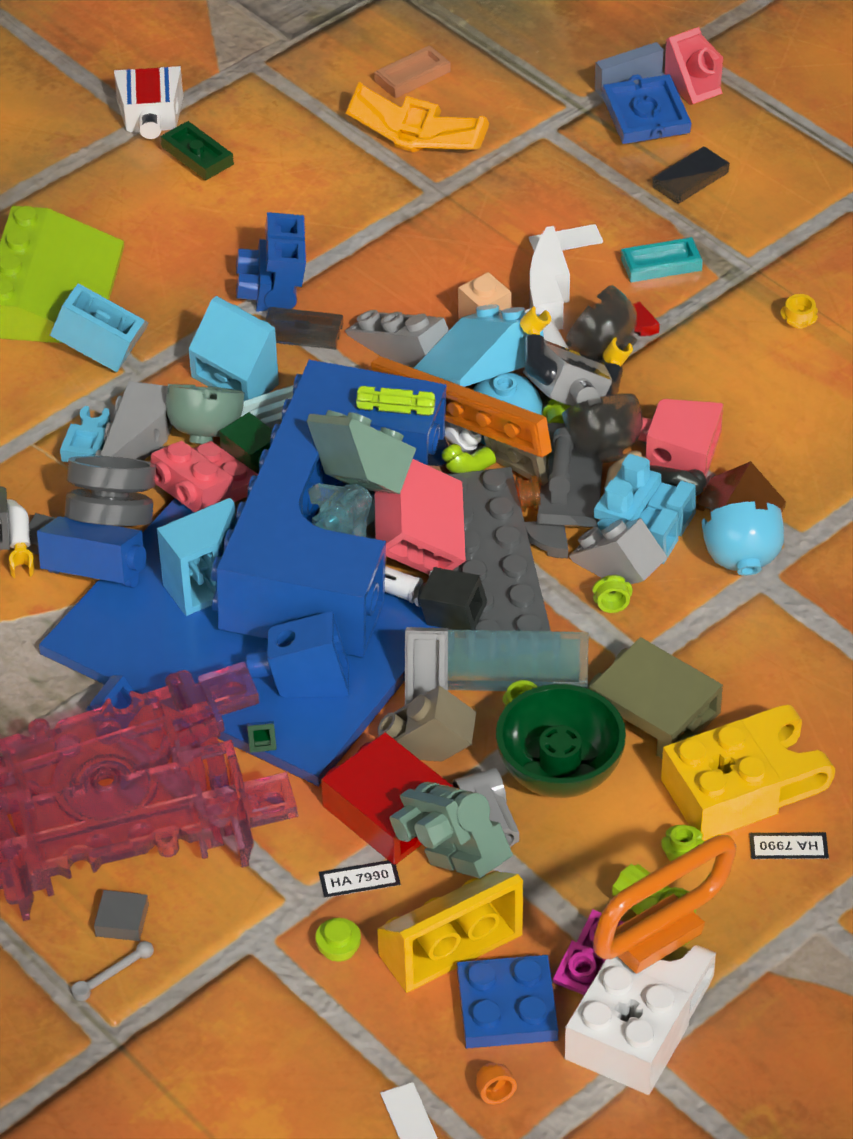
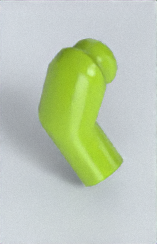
(464, 462)

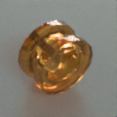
(528, 492)

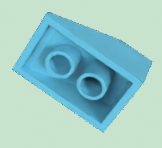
(479, 347)

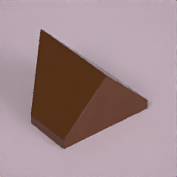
(737, 486)

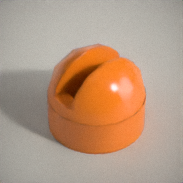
(495, 1083)

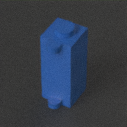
(92, 550)

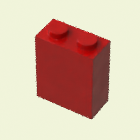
(368, 789)

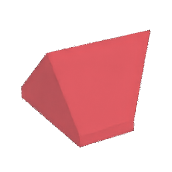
(693, 66)

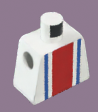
(149, 99)

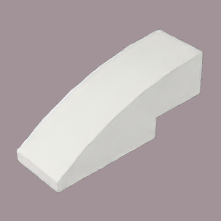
(549, 277)

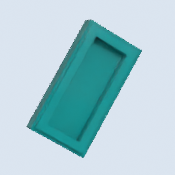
(661, 259)

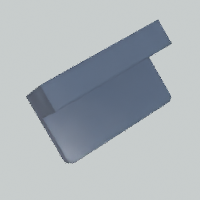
(619, 68)

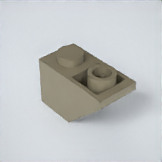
(431, 725)

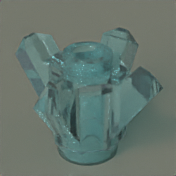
(341, 508)

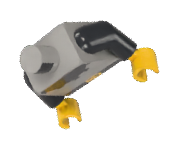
(566, 373)

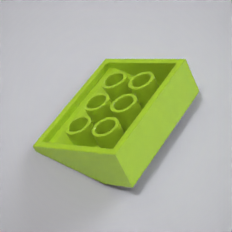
(42, 264)

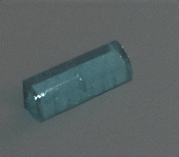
(498, 658)

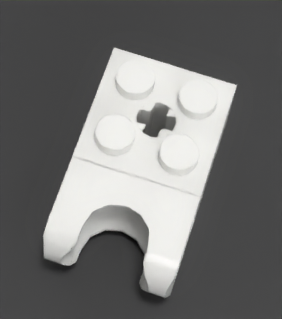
(636, 1021)

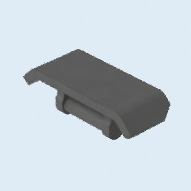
(572, 484)

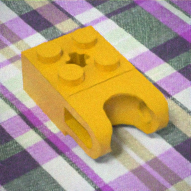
(742, 771)

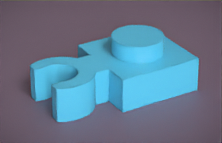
(87, 437)

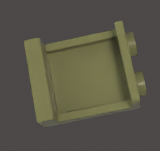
(659, 693)

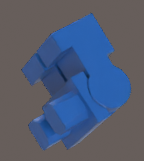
(277, 265)

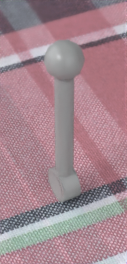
(82, 990)

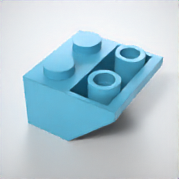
(98, 327)
(234, 351)
(189, 551)

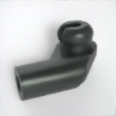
(674, 476)

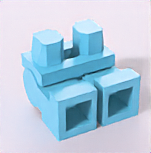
(640, 494)

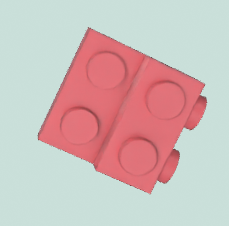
(200, 474)

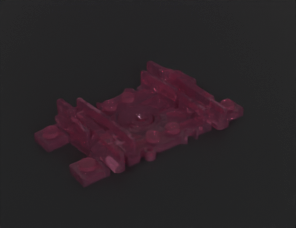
(69, 817)

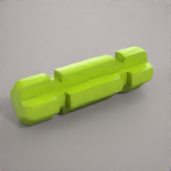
(395, 400)

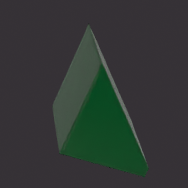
(261, 736)

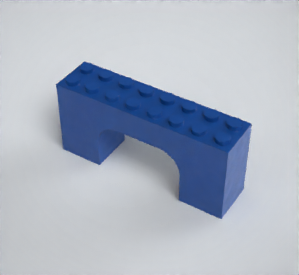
(275, 558)

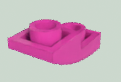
(580, 961)

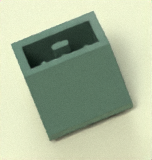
(360, 453)

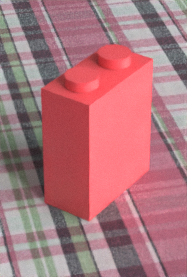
(423, 521)

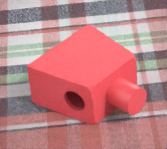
(683, 434)

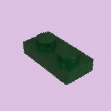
(197, 150)

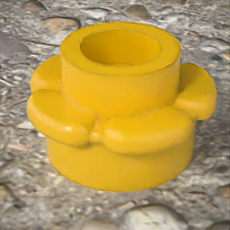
(800, 311)

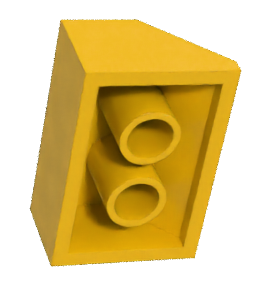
(452, 929)

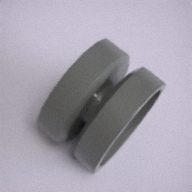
(110, 490)

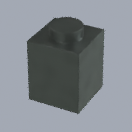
(452, 599)

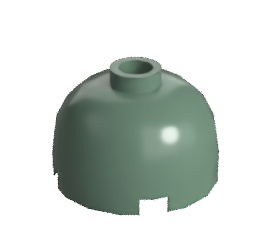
(202, 410)

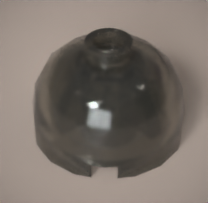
(602, 323)
(605, 427)

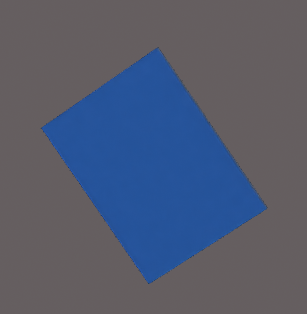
(149, 637)

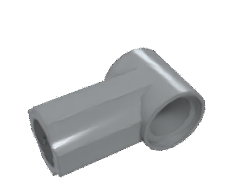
(492, 788)

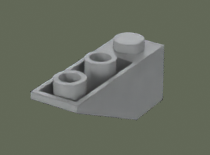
(398, 335)
(138, 423)

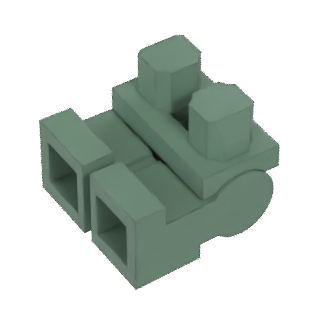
(453, 828)

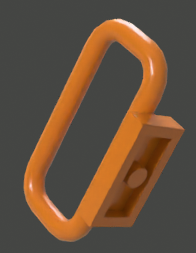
(672, 920)

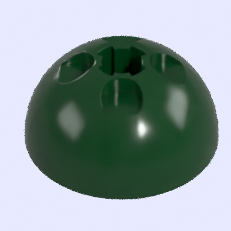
(560, 739)

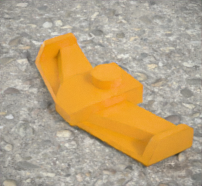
(416, 123)

